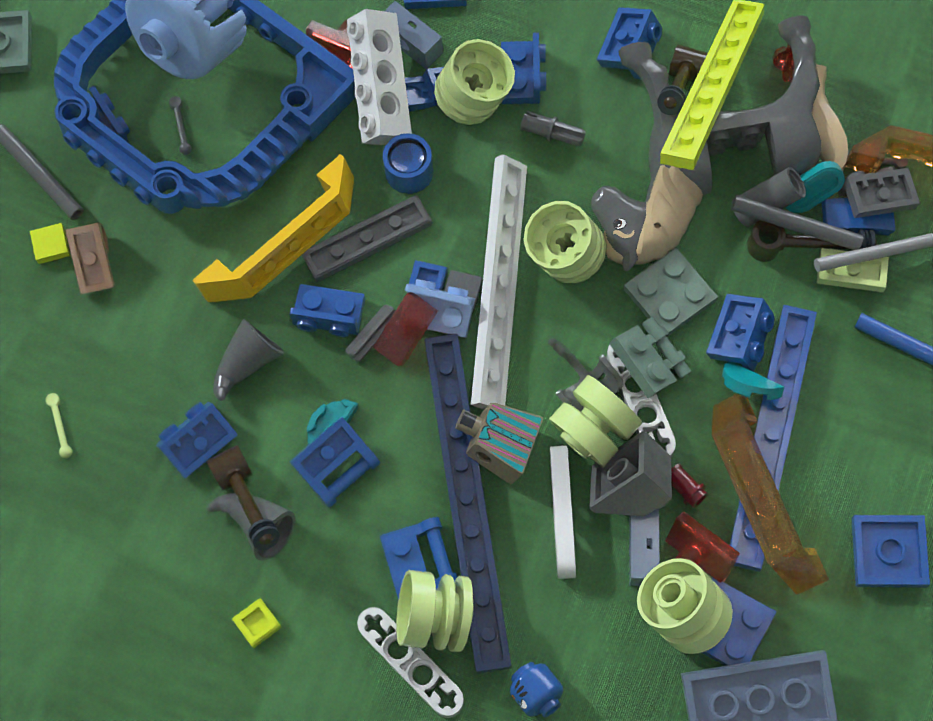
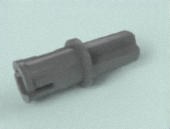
(552, 129)

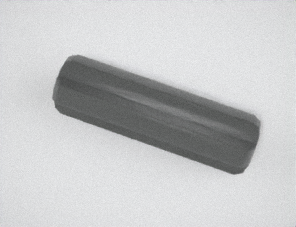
(369, 335)

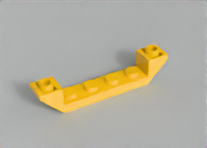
(220, 284)

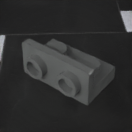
(880, 192)

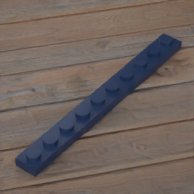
(467, 505)

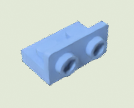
(453, 307)

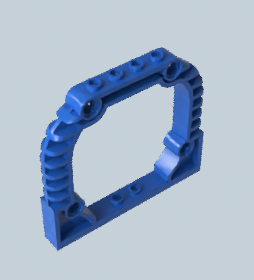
(322, 87)

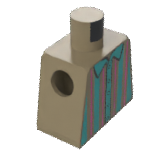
(501, 438)

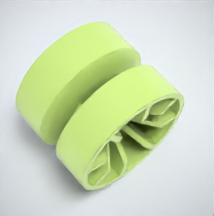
(588, 429)
(684, 606)

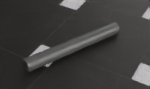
(40, 173)
(796, 222)

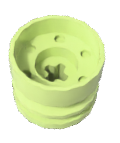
(474, 81)
(562, 226)
(442, 611)

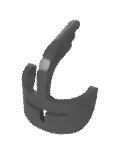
(612, 380)

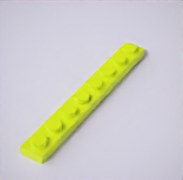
(712, 85)

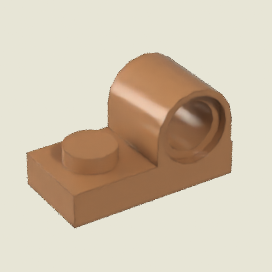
(90, 258)

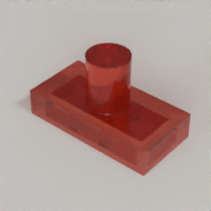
(333, 40)
(405, 329)
(702, 547)

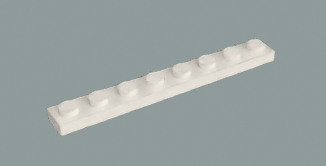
(499, 283)

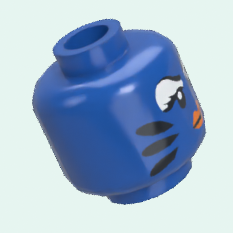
(536, 689)

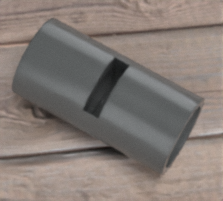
(776, 191)

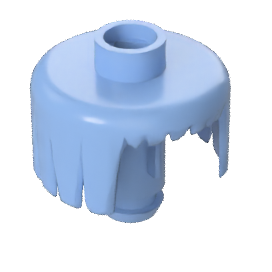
(180, 33)

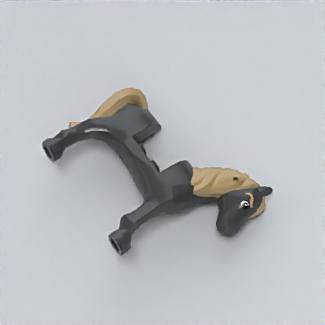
(796, 129)

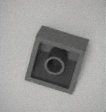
(633, 480)

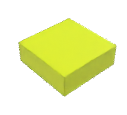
(49, 243)
(256, 623)

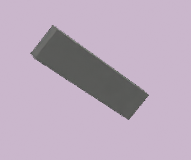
(366, 238)

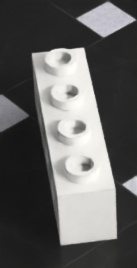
(378, 76)

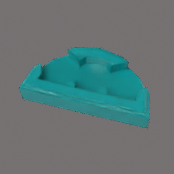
(746, 381)
(328, 414)

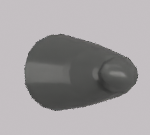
(244, 355)
(282, 518)

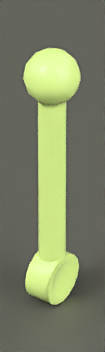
(54, 401)

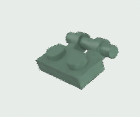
(643, 360)

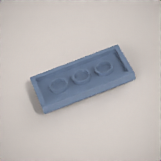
(763, 690)

